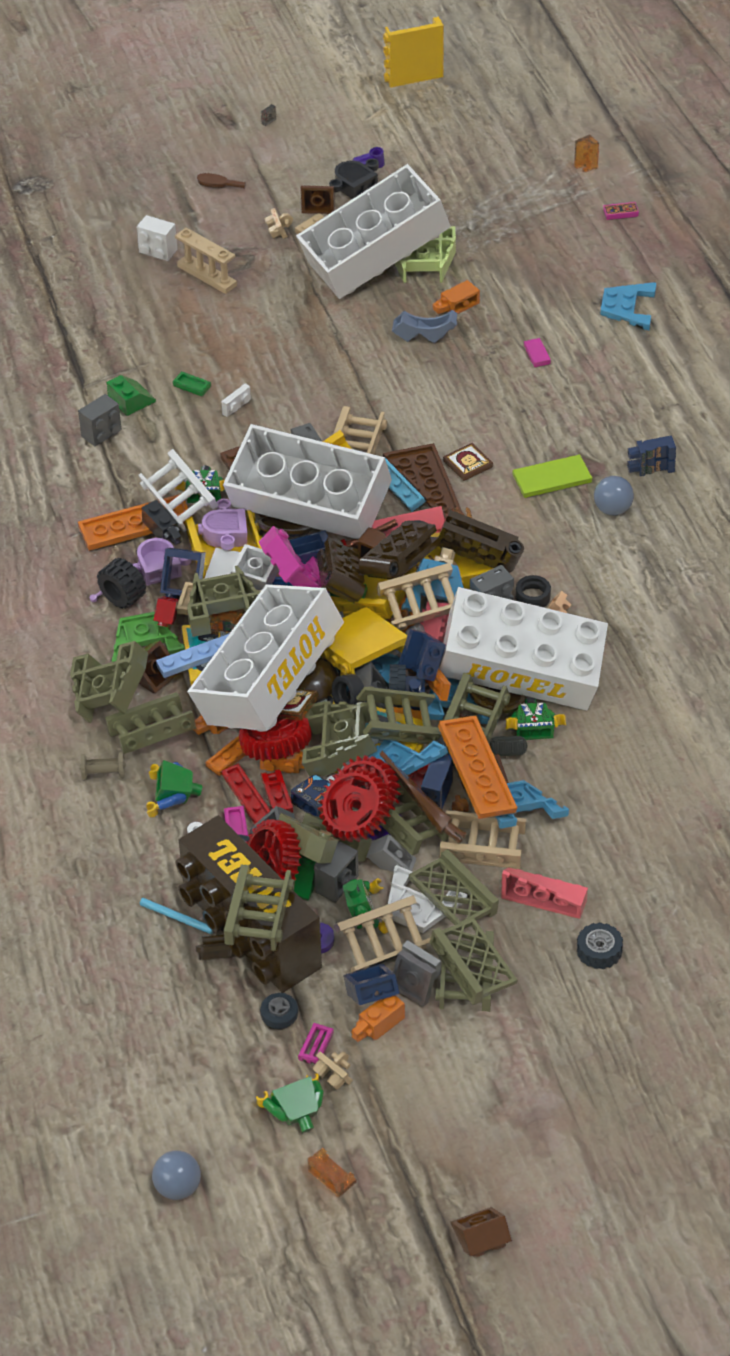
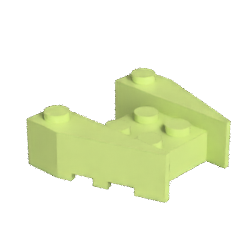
(431, 256)

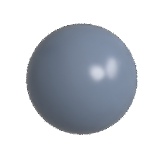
(613, 495)
(176, 1175)

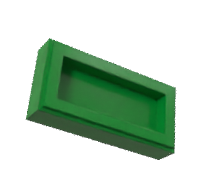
(191, 384)

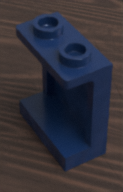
(422, 654)

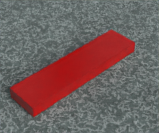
(245, 792)

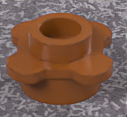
(460, 804)

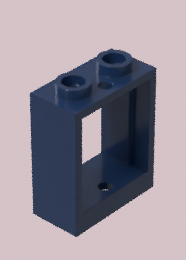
(309, 545)
(167, 568)
(438, 780)
(364, 983)

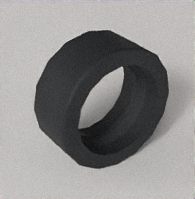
(535, 582)
(339, 690)

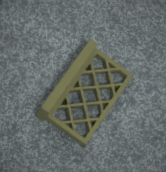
(465, 882)
(460, 970)

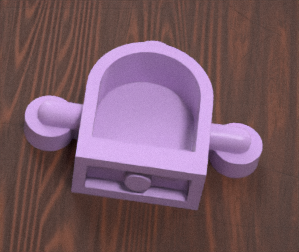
(224, 526)
(151, 560)

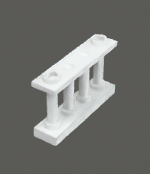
(184, 475)

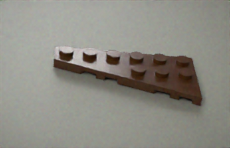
(426, 473)

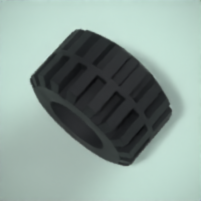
(121, 583)

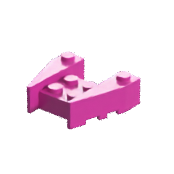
(292, 570)

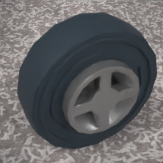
(273, 1005)

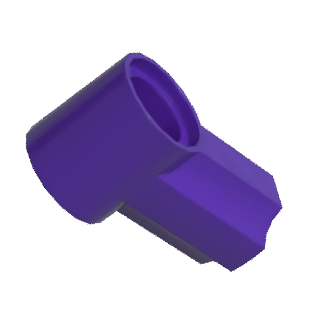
(374, 153)

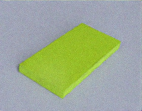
(552, 476)

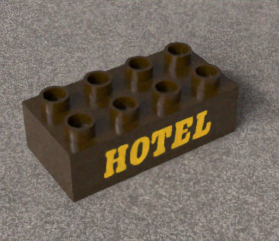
(210, 871)

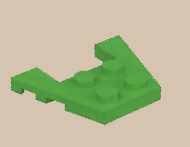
(145, 631)

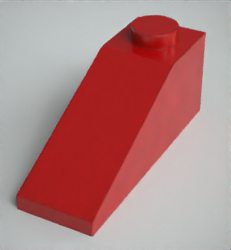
(166, 611)

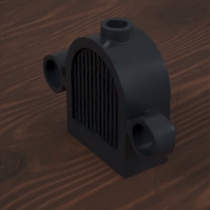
(355, 177)

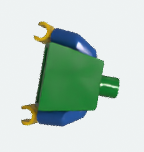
(172, 786)

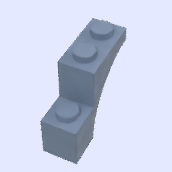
(409, 326)

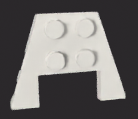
(424, 911)

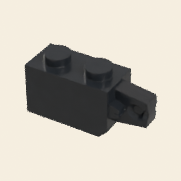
(161, 522)

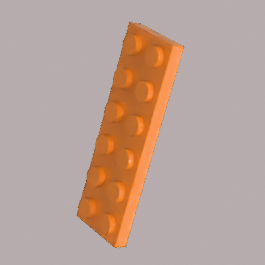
(119, 525)
(477, 767)

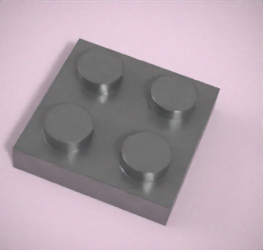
(414, 978)

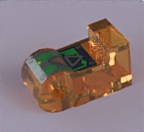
(224, 621)

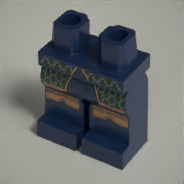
(652, 456)

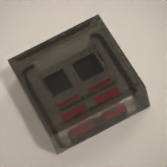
(268, 115)

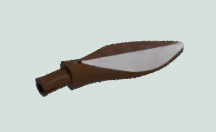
(435, 815)

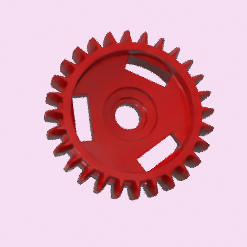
(280, 741)
(382, 770)
(346, 794)
(281, 843)

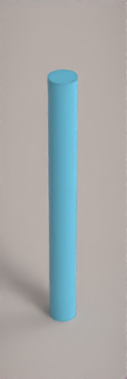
(175, 915)

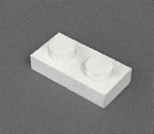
(236, 400)

